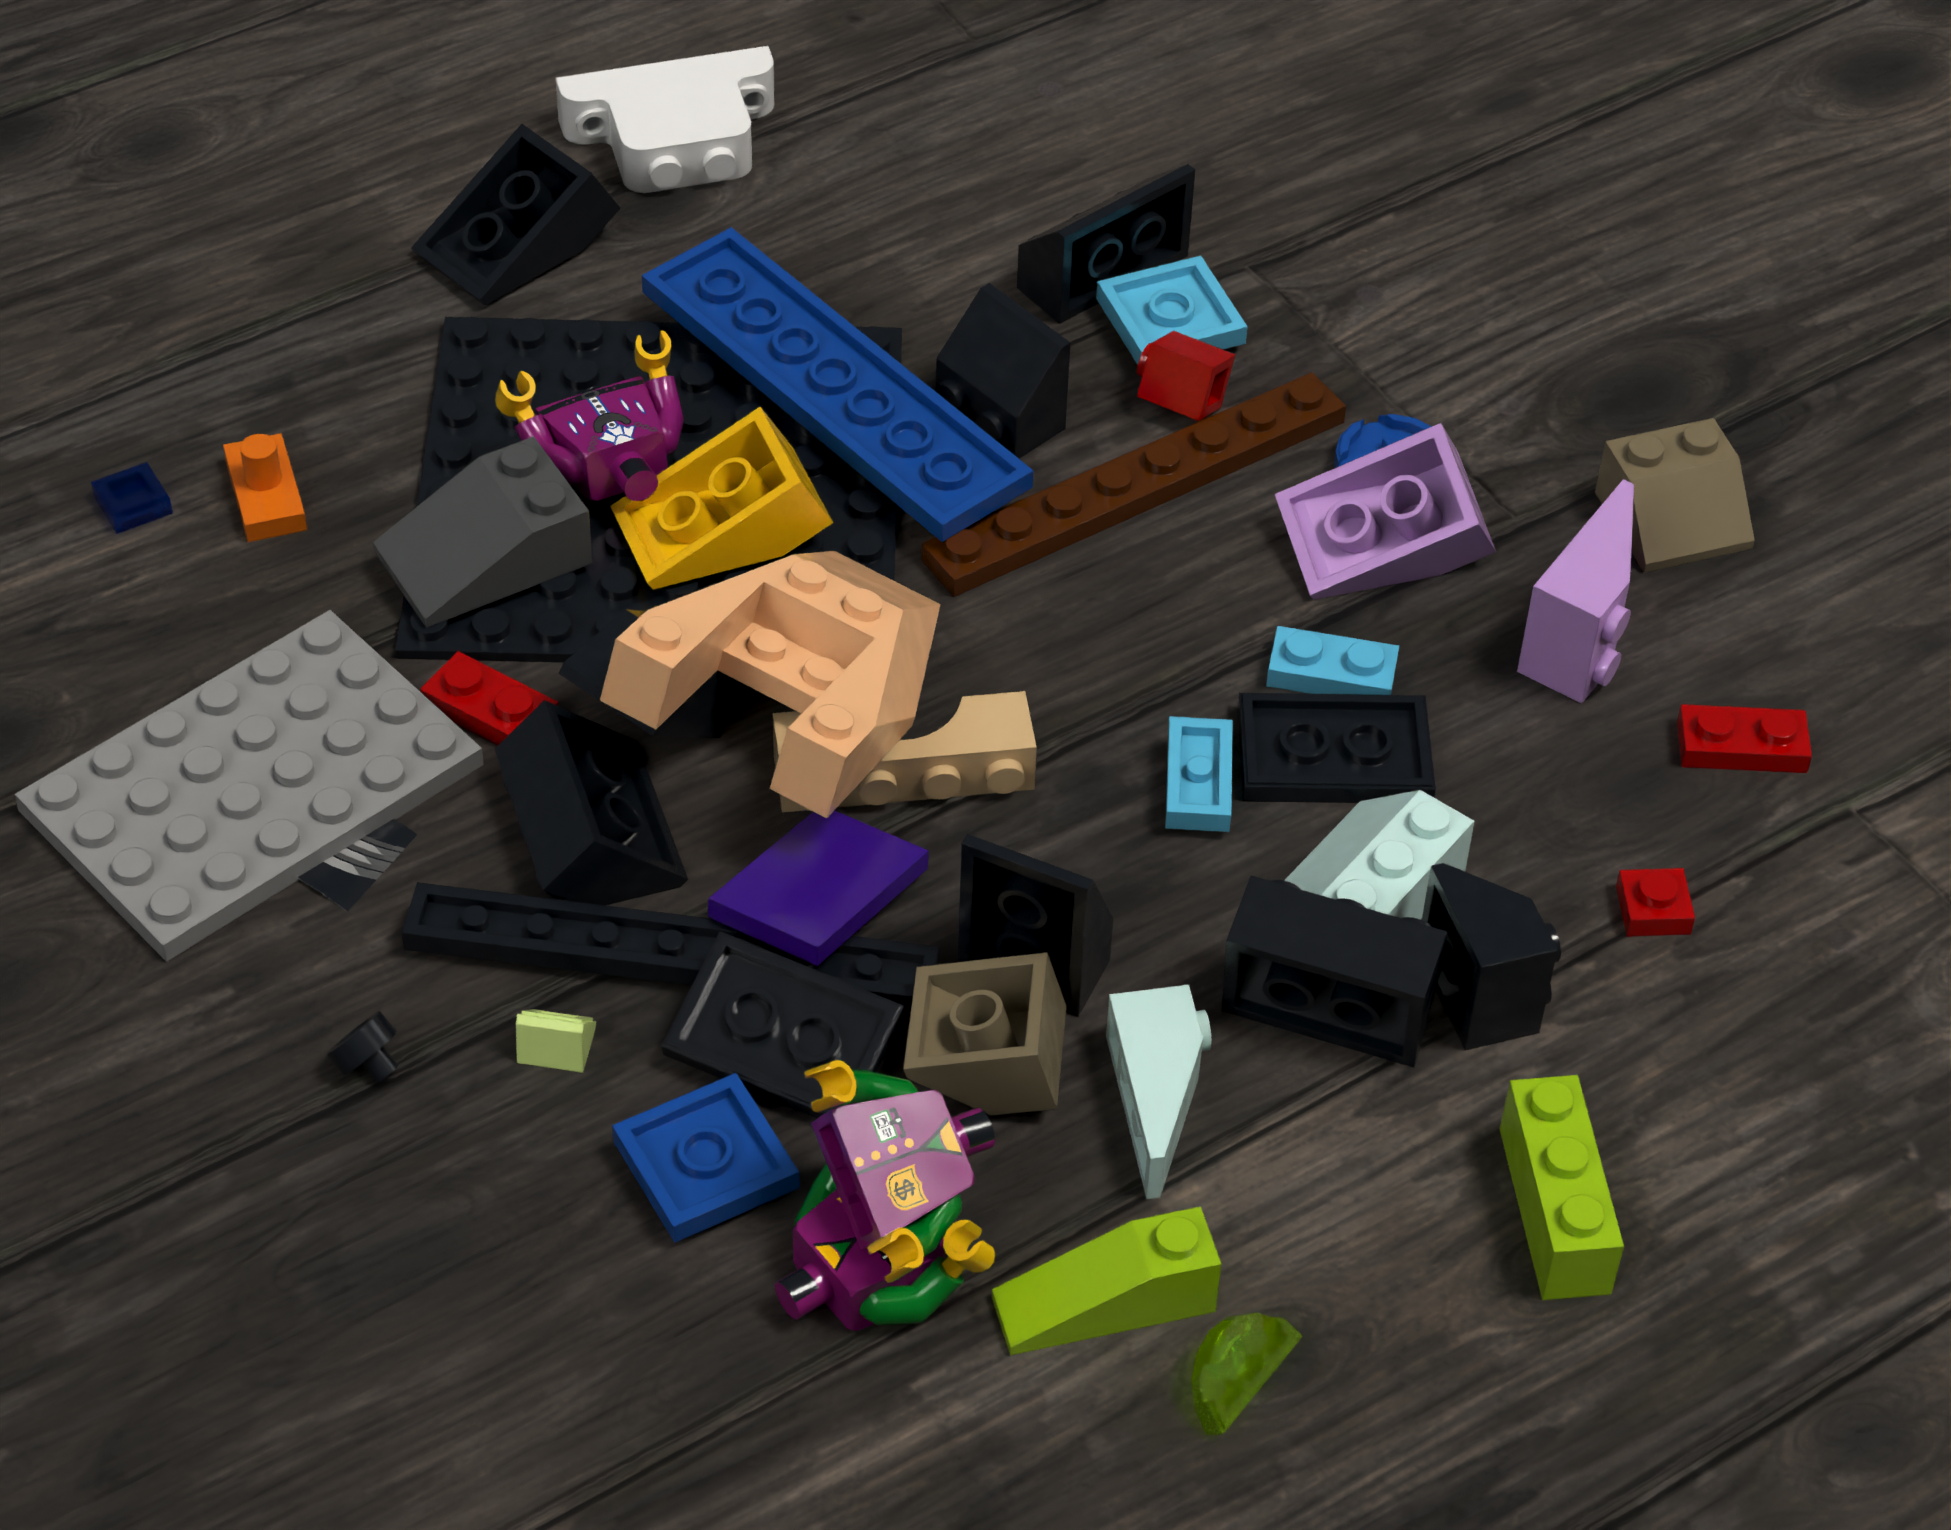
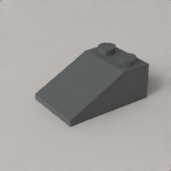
(488, 534)

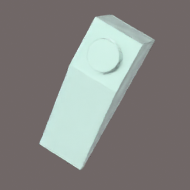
(1156, 1061)

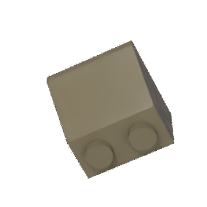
(1685, 493)
(989, 1033)

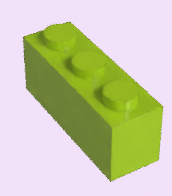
(1561, 1188)

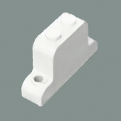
(672, 118)

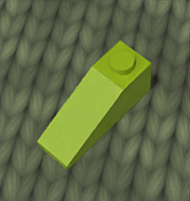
(1116, 1283)

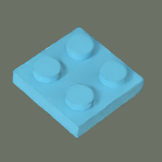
(1169, 299)

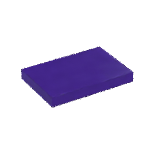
(818, 885)

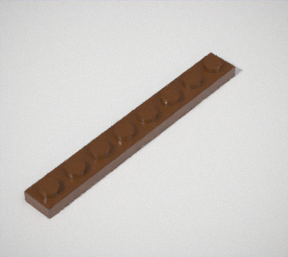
(1133, 483)

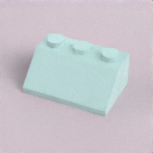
(1386, 853)

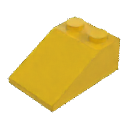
(724, 506)

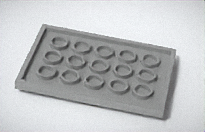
(248, 783)

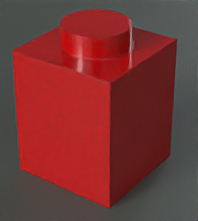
(1184, 375)

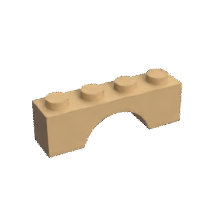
(978, 752)

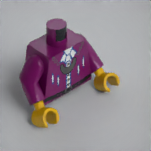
(609, 436)

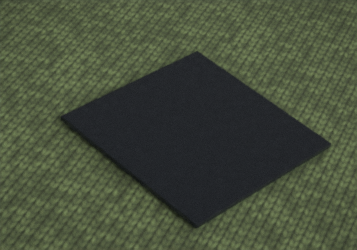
(572, 359)

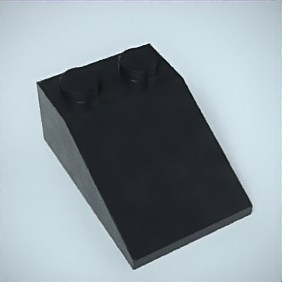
(516, 218)
(1033, 907)

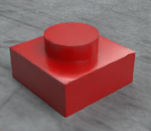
(1655, 902)

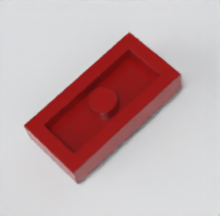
(481, 697)
(1744, 738)

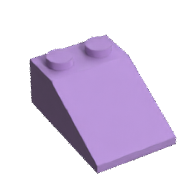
(1386, 518)
(1580, 604)

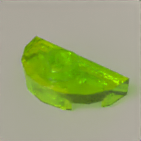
(1235, 1364)

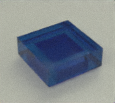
(132, 497)

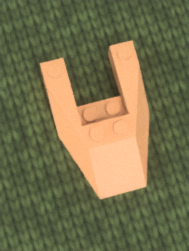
(805, 633)

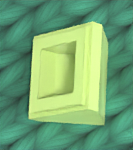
(553, 1039)

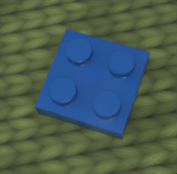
(705, 1157)

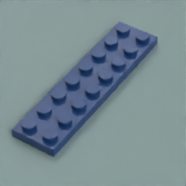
(838, 384)

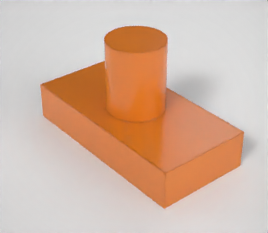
(264, 487)

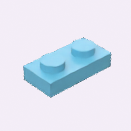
(1330, 664)
(1199, 774)

